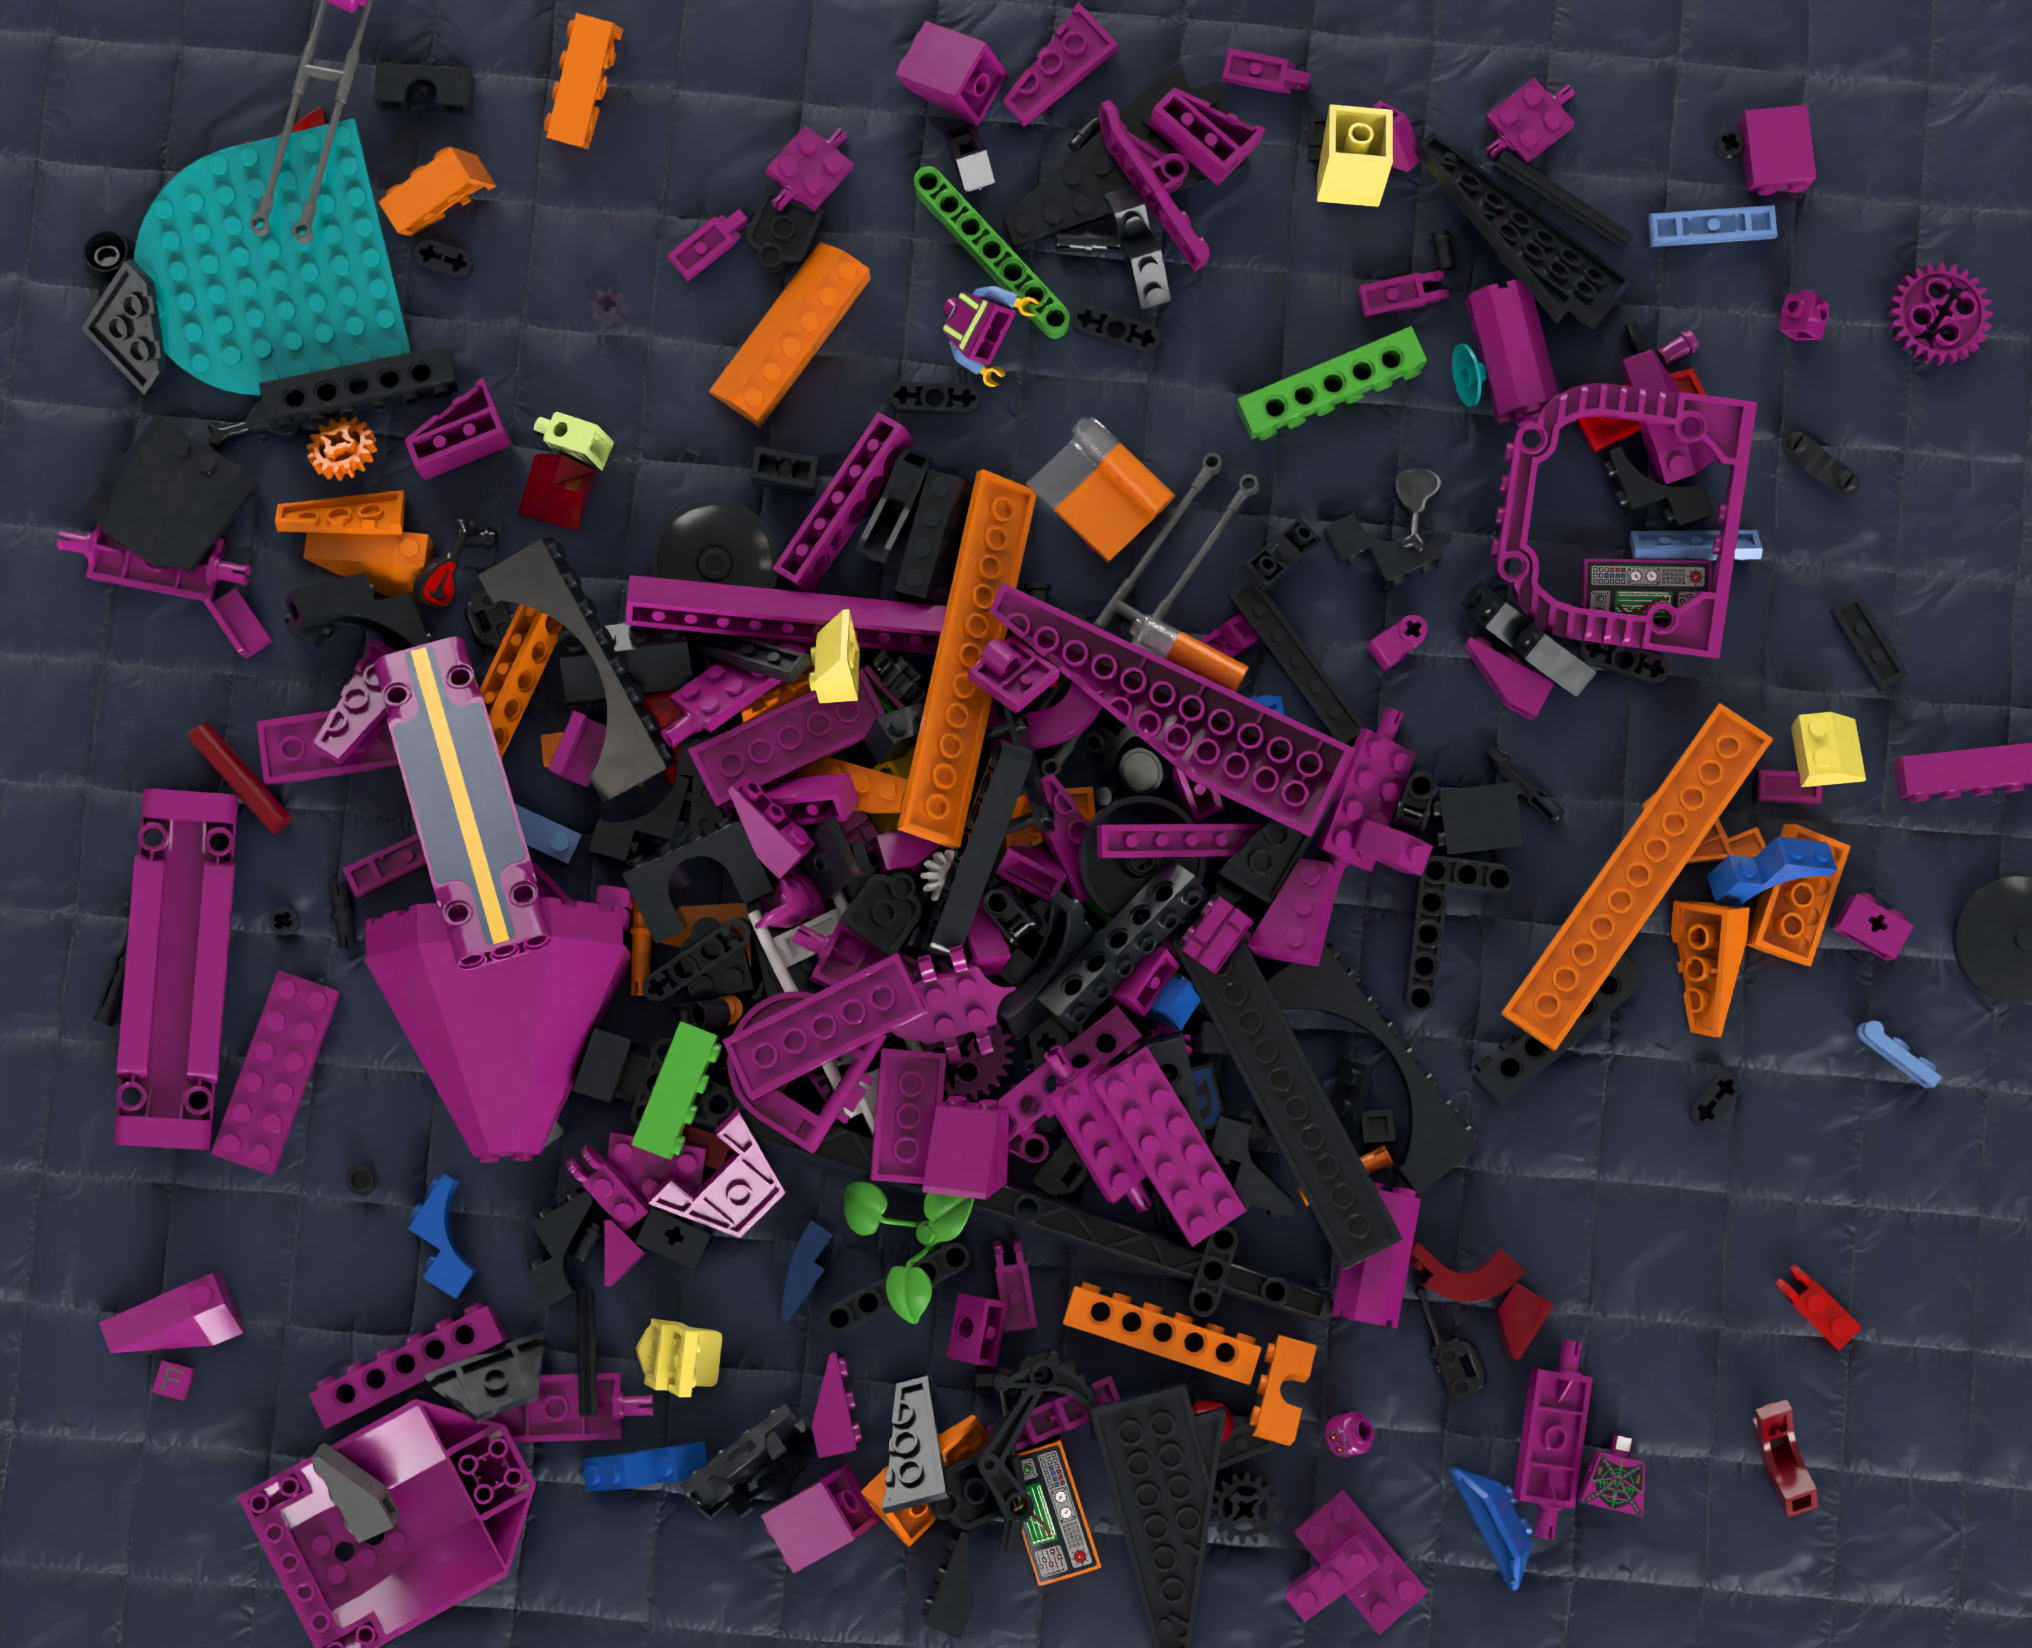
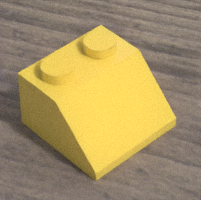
(836, 661)
(1827, 749)

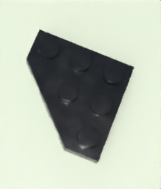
(129, 328)

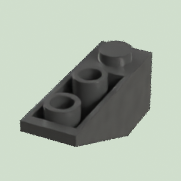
(360, 1497)

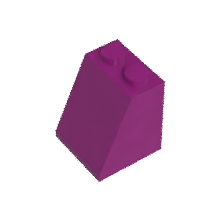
(952, 72)
(968, 1149)
(819, 1518)

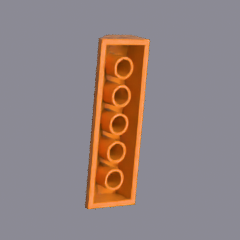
(791, 333)

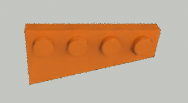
(348, 514)
(876, 790)

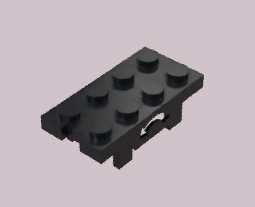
(728, 1474)

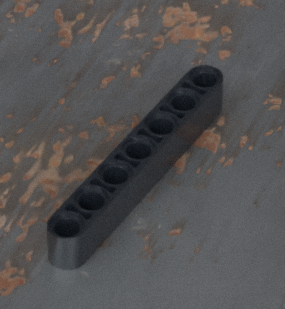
(978, 848)

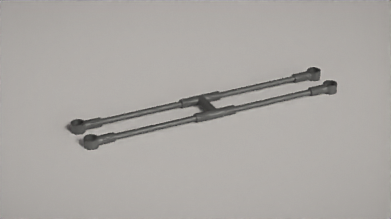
(306, 70)
(1117, 604)

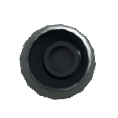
(106, 253)

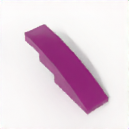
(1061, 1414)

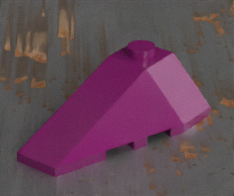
(182, 1318)

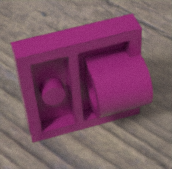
(1012, 673)

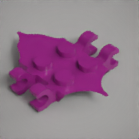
(955, 1005)

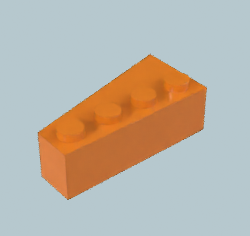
(582, 80)

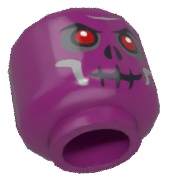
(1349, 1434)

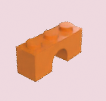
(1274, 1417)

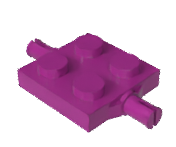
(1529, 121)
(809, 168)

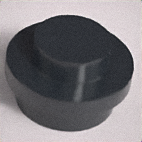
(362, 1179)

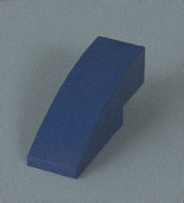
(804, 1269)

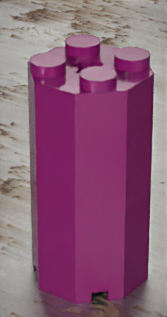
(1512, 351)
(1376, 1286)

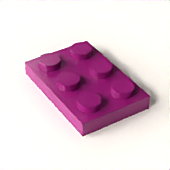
(647, 1170)

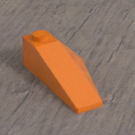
(387, 559)
(1710, 953)
(912, 1522)

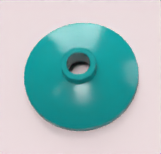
(1467, 374)

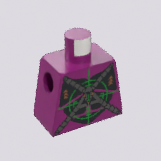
(1614, 1479)

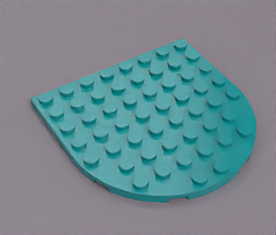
(265, 305)

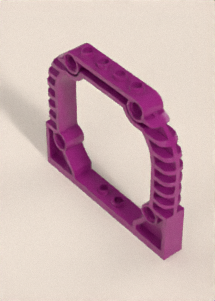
(1725, 432)

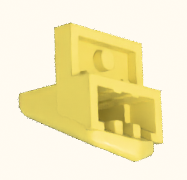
(679, 1356)

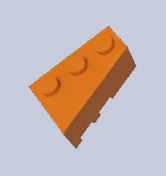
(434, 189)

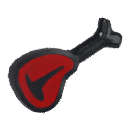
(437, 581)

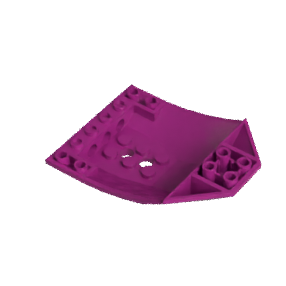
(457, 1530)

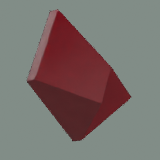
(557, 491)
(1520, 1319)

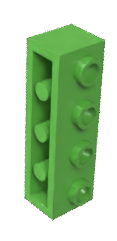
(676, 1091)

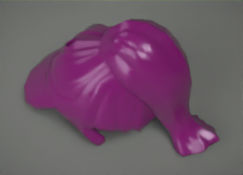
(792, 902)

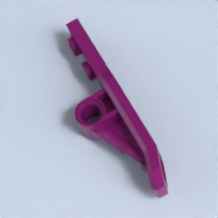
(1146, 170)

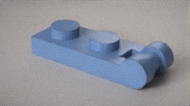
(1897, 1053)

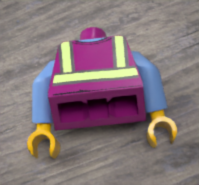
(979, 325)

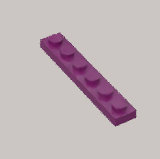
(1172, 840)

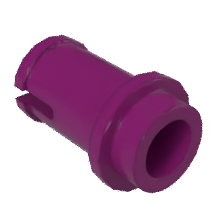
(1677, 348)

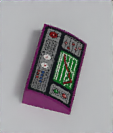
(1635, 584)

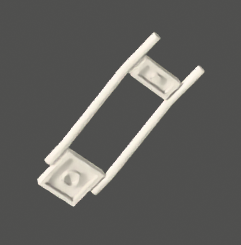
(783, 954)

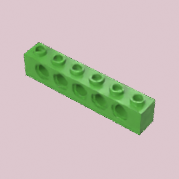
(1400, 345)

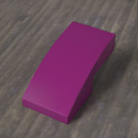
(1231, 637)

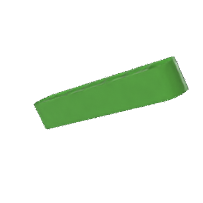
(986, 238)

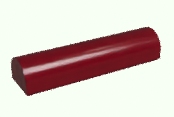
(239, 777)

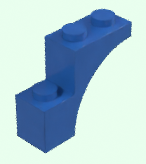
(1780, 861)
(432, 1223)
(643, 1467)

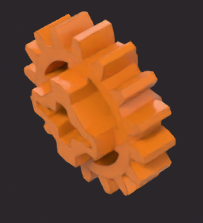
(341, 448)

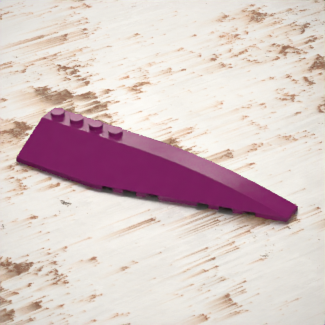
(1189, 720)

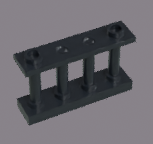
(1042, 811)

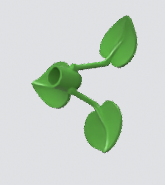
(908, 1287)

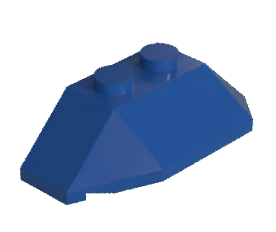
(1497, 1522)

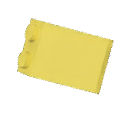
(1355, 155)

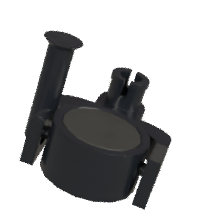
(1140, 769)

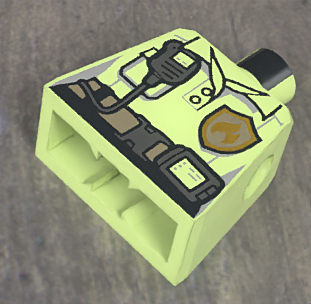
(575, 439)

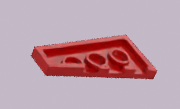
(1604, 432)

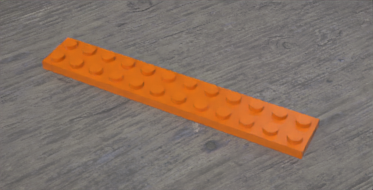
(954, 706)
(1636, 877)

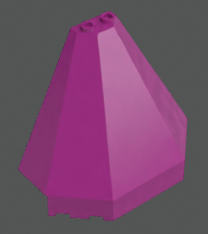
(506, 1034)

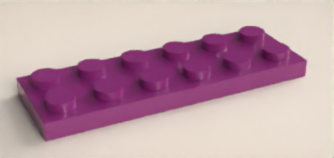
(784, 741)
(291, 756)
(824, 1026)
(275, 1073)
(1168, 1146)

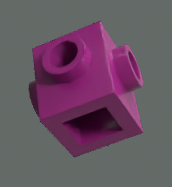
(1804, 316)

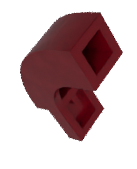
(1485, 1282)
(1782, 1458)

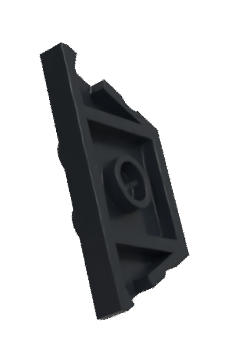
(493, 1379)

